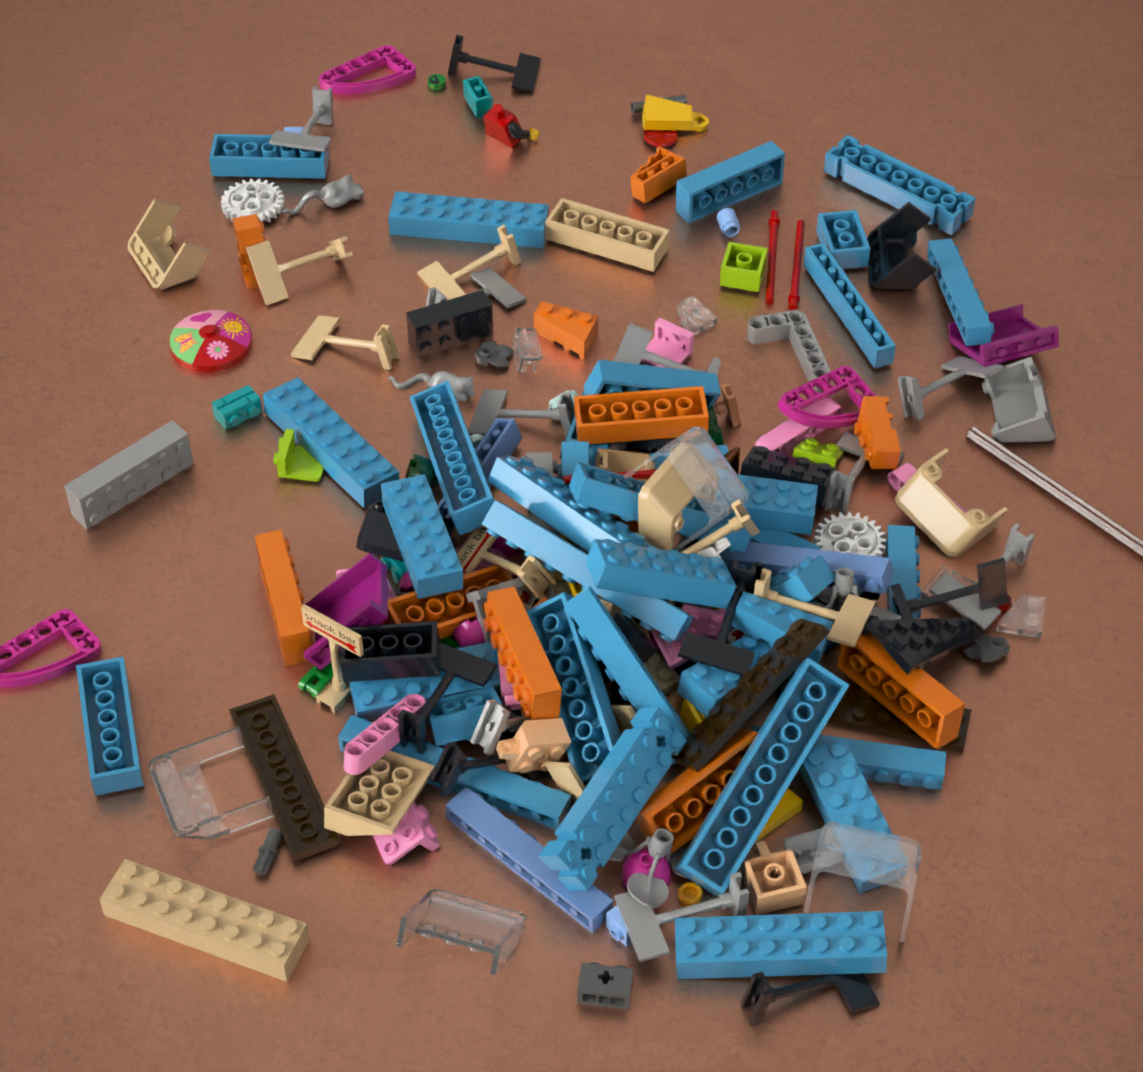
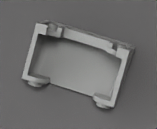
(1020, 404)

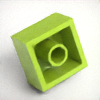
(743, 266)

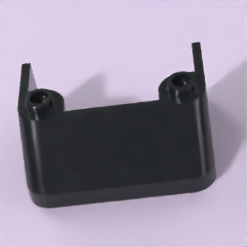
(888, 246)
(378, 538)

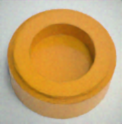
(689, 894)

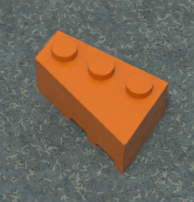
(657, 175)
(248, 233)
(566, 326)
(875, 433)

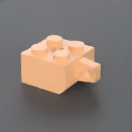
(535, 745)
(773, 879)

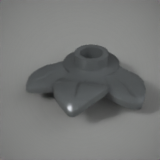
(493, 354)
(988, 648)

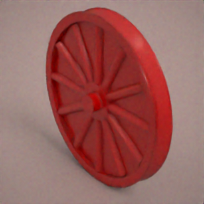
(660, 137)

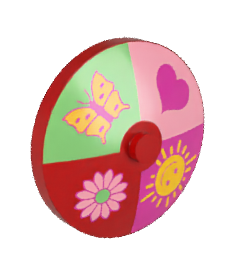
(210, 341)

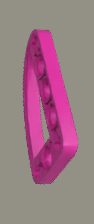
(383, 55)
(849, 383)
(58, 668)

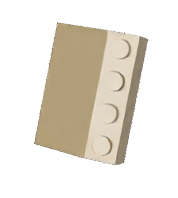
(377, 797)

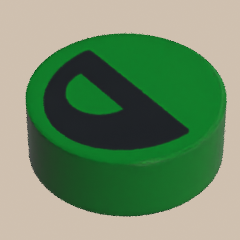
(436, 82)

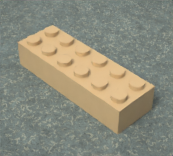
(607, 234)

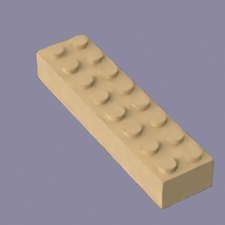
(205, 919)

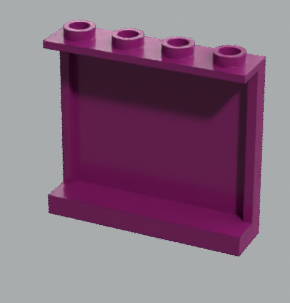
(1012, 338)
(352, 601)

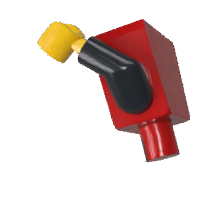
(505, 126)

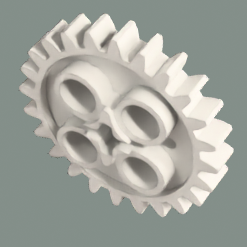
(253, 198)
(851, 535)

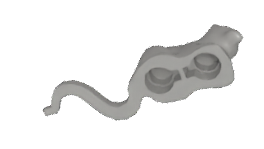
(333, 194)
(462, 386)

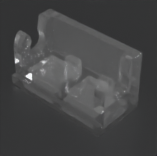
(526, 348)

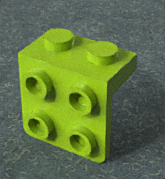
(818, 452)
(295, 461)

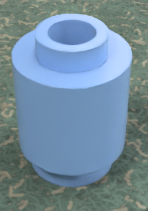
(728, 222)

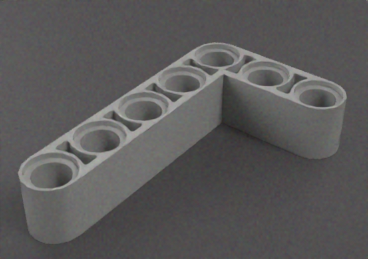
(796, 328)

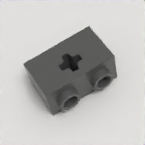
(605, 985)

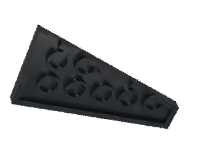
(922, 640)

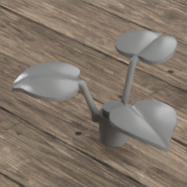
(843, 586)
(645, 888)

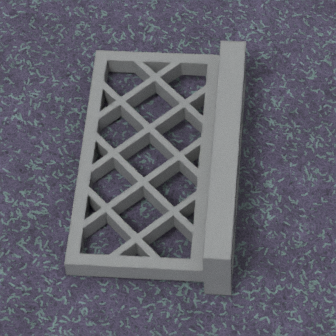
(480, 596)

